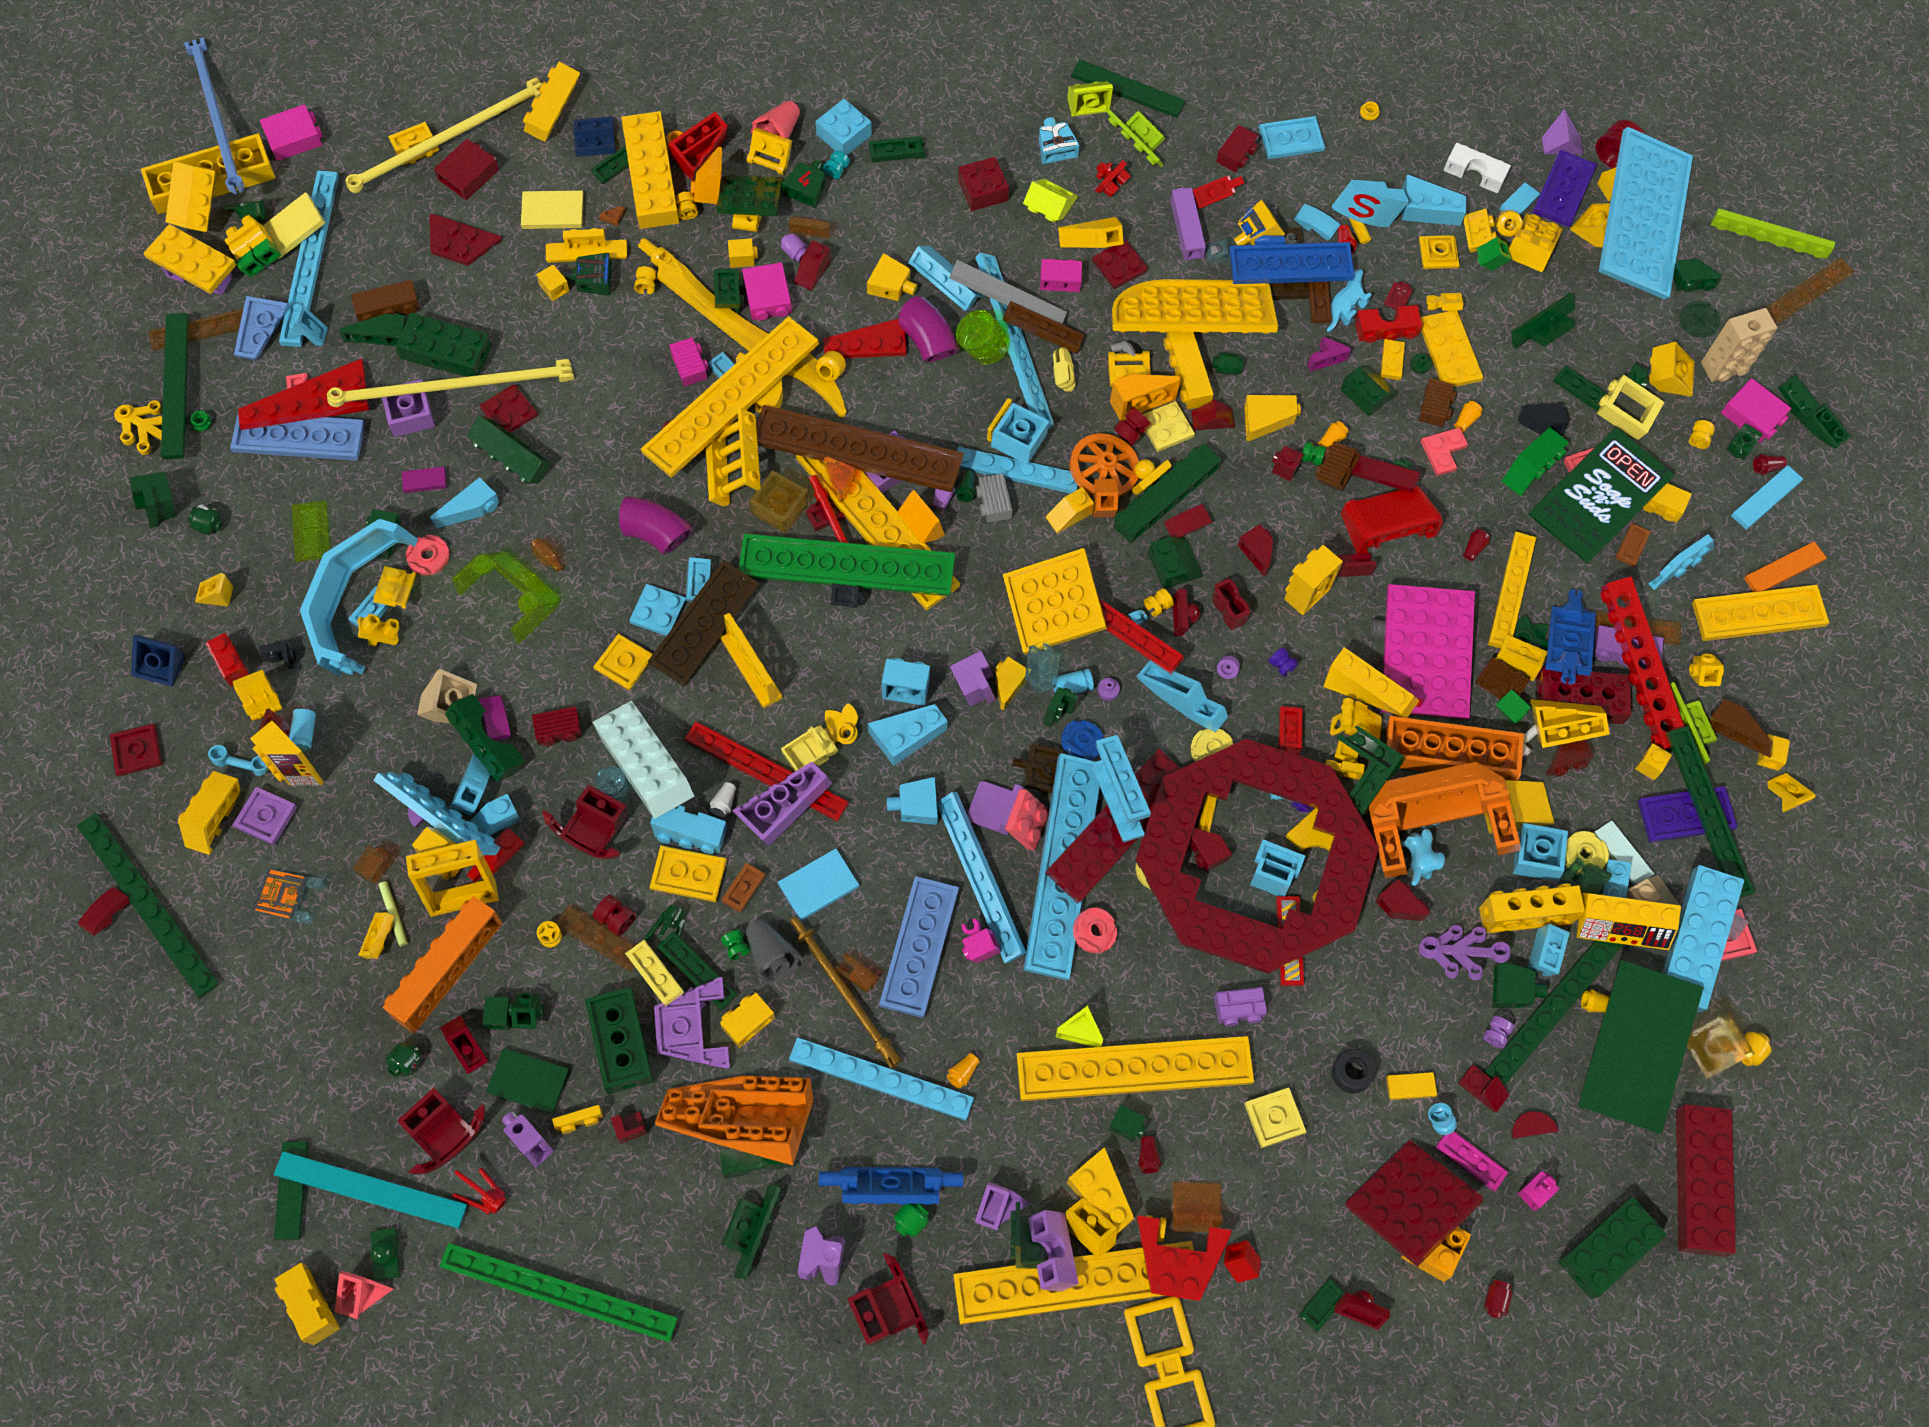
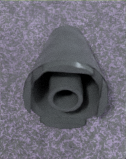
(771, 952)

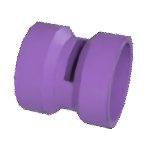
(1498, 1032)

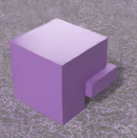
(972, 676)

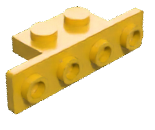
(584, 243)

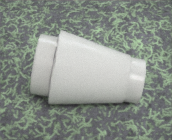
(723, 800)

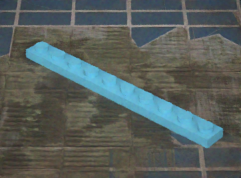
(309, 257)
(1017, 348)

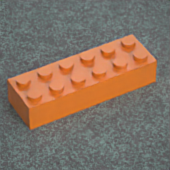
(1444, 745)
(442, 964)

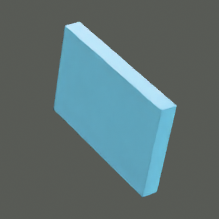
(1291, 137)
(818, 884)

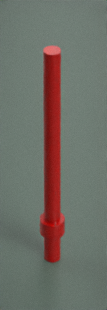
(822, 496)

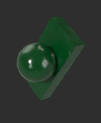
(384, 1254)

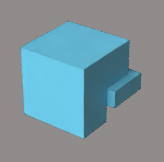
(1276, 868)

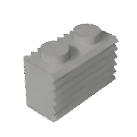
(994, 498)

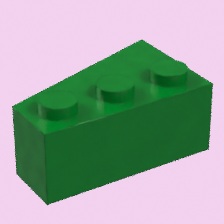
(1535, 461)

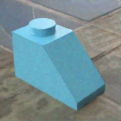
(496, 816)

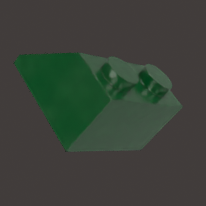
(1367, 389)
(1173, 561)

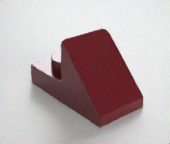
(1486, 1090)

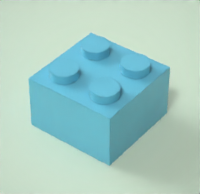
(843, 127)
(1020, 433)
(905, 681)
(1541, 852)

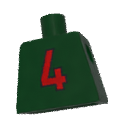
(805, 183)

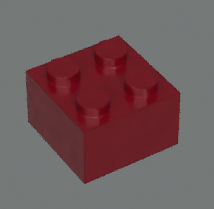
(983, 183)

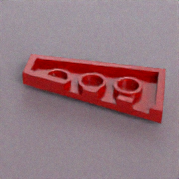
(871, 341)

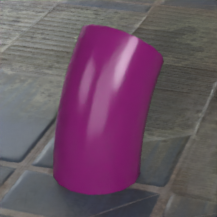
(928, 329)
(653, 524)

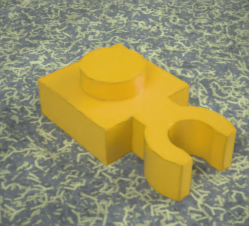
(1446, 301)
(1347, 769)

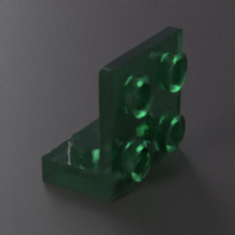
(1027, 1253)

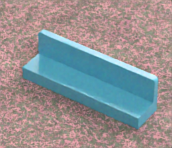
(938, 271)

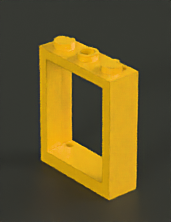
(445, 860)

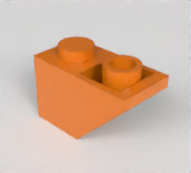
(1105, 498)

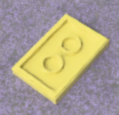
(552, 209)
(294, 224)

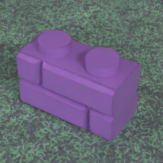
(1240, 1006)

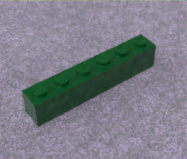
(1166, 493)

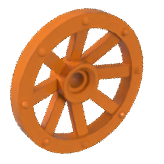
(1101, 466)

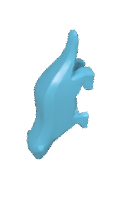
(1346, 300)

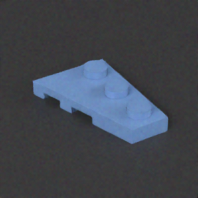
(257, 325)

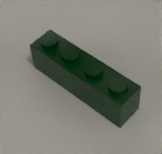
(508, 449)

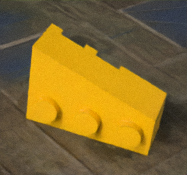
(207, 810)
(1101, 1188)

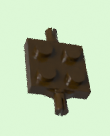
(1039, 767)

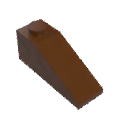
(1738, 725)

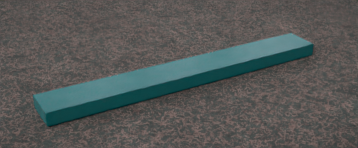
(370, 1190)

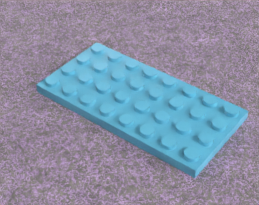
(1646, 213)

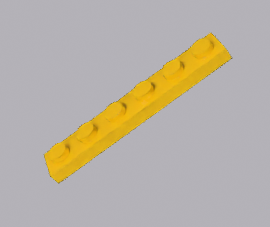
(1512, 588)

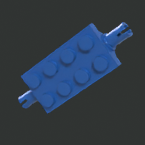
(1571, 639)
(890, 1184)

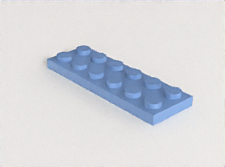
(308, 438)
(919, 947)

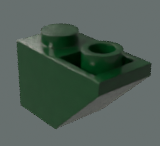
(1694, 275)

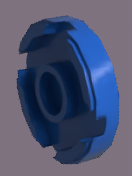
(1080, 739)

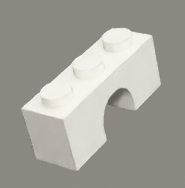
(1492, 170)

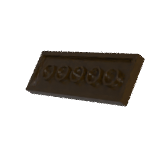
(703, 623)

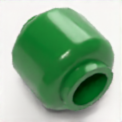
(911, 1219)

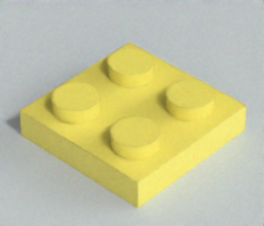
(1168, 426)
(1275, 1118)

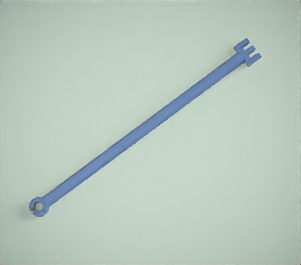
(233, 179)

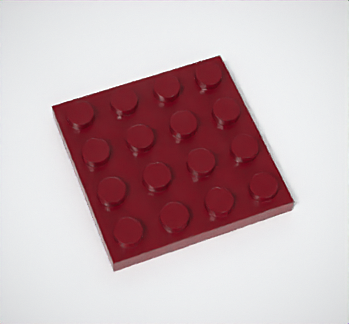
(1414, 1202)

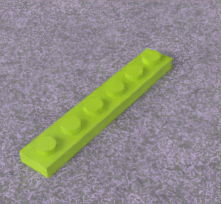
(1772, 233)

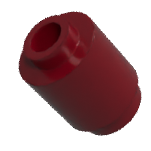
(1498, 1299)

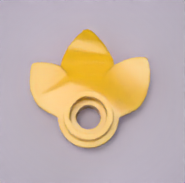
(839, 723)

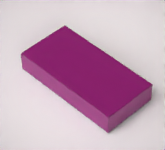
(424, 479)

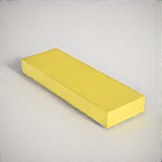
(654, 973)

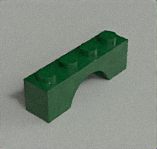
(498, 758)

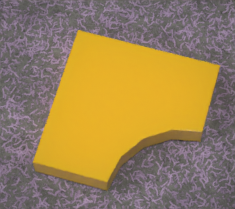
(1305, 837)

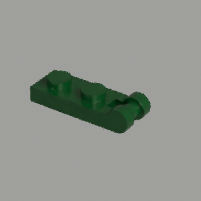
(897, 149)

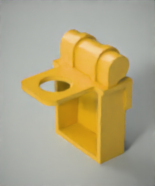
(257, 695)
(1354, 715)

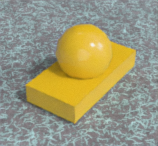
(1148, 473)

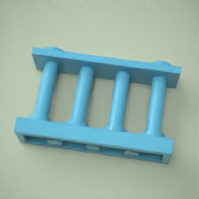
(1120, 788)

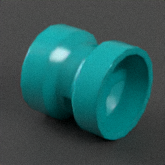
(836, 164)

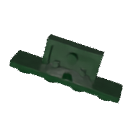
(1547, 324)
(747, 1228)

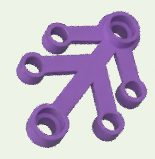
(1461, 950)

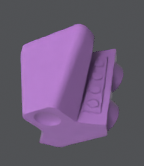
(821, 1255)

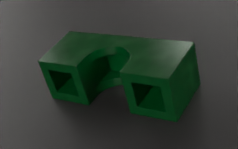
(739, 1163)

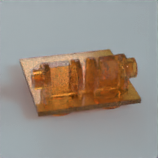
(1196, 1207)

